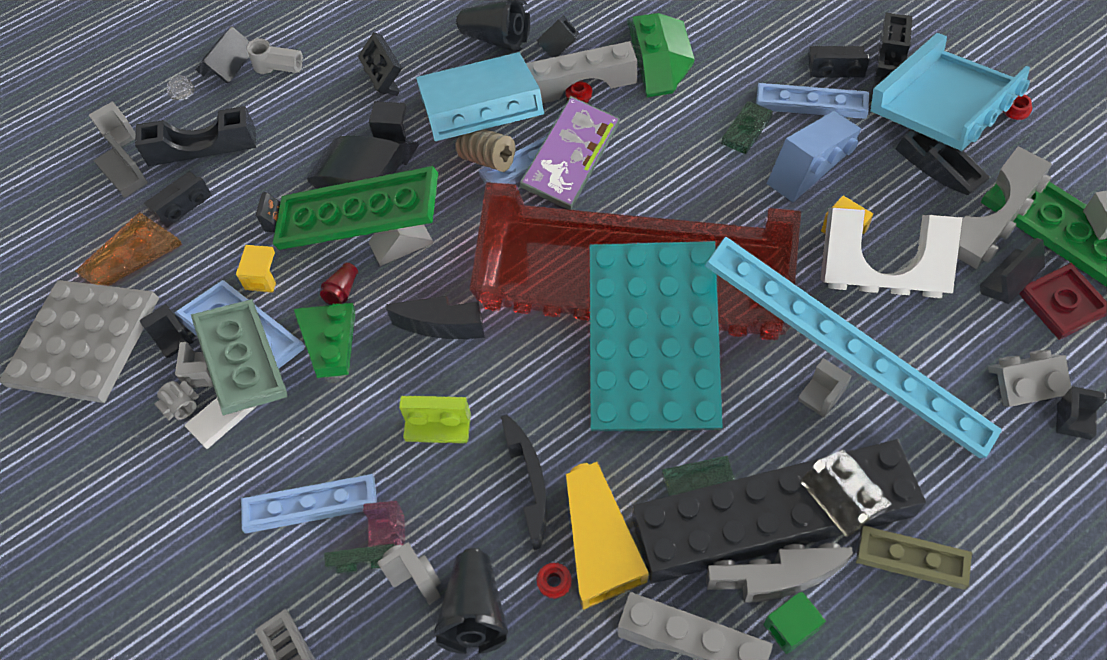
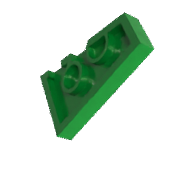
(328, 337)

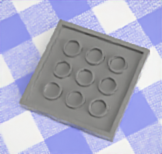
(79, 340)

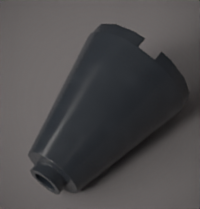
(496, 23)
(471, 607)

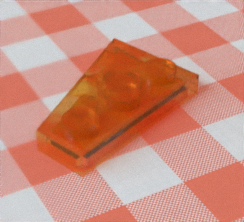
(128, 251)

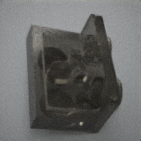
(844, 492)

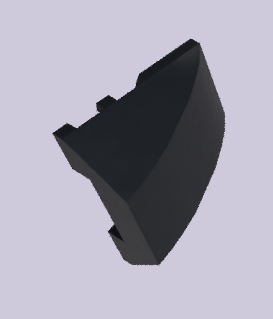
(359, 158)

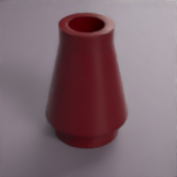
(338, 285)

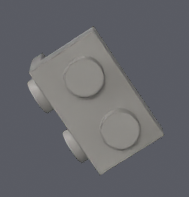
(1032, 378)
(402, 563)

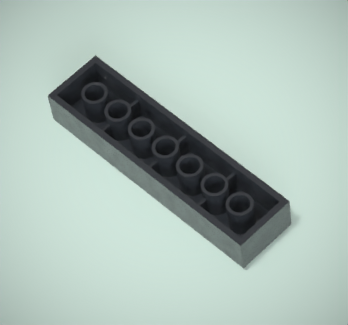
(760, 514)

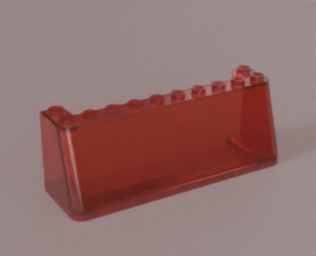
(542, 257)

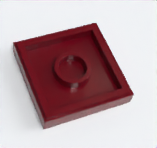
(1064, 301)

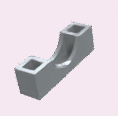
(611, 63)
(1018, 181)
(675, 630)

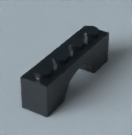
(165, 144)

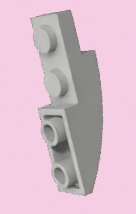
(792, 573)

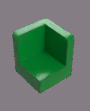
(794, 622)

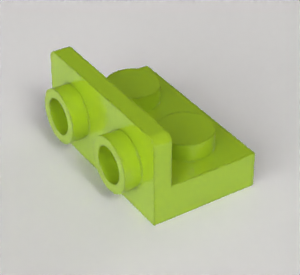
(435, 419)

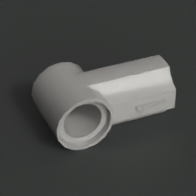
(270, 58)

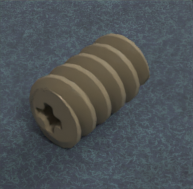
(487, 149)

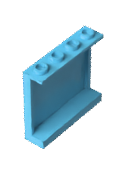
(946, 94)
(479, 96)

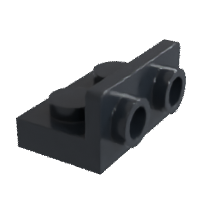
(838, 61)
(380, 64)
(178, 199)

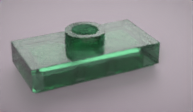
(747, 127)
(697, 475)

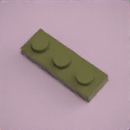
(914, 557)

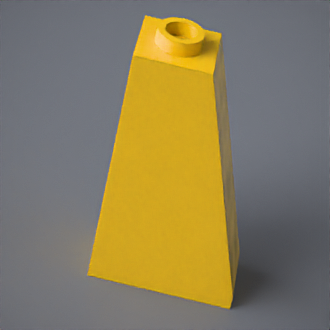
(602, 542)

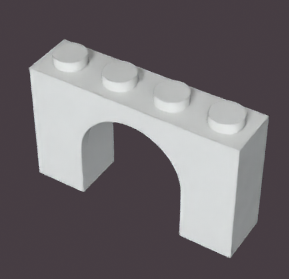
(929, 272)

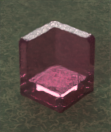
(385, 523)

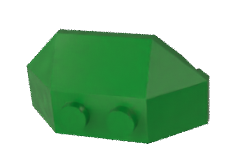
(661, 52)

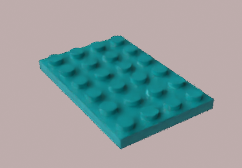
(654, 338)

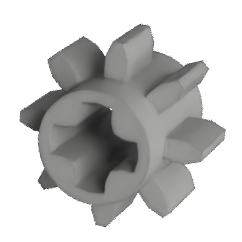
(176, 400)

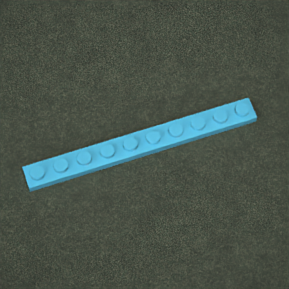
(854, 348)

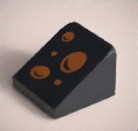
(268, 212)

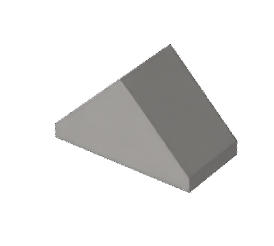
(399, 242)

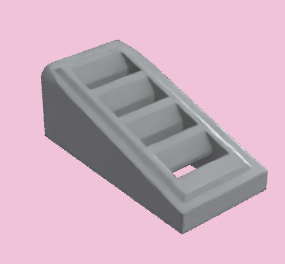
(298, 643)

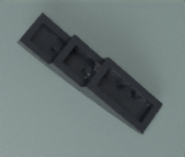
(893, 45)

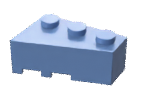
(812, 154)

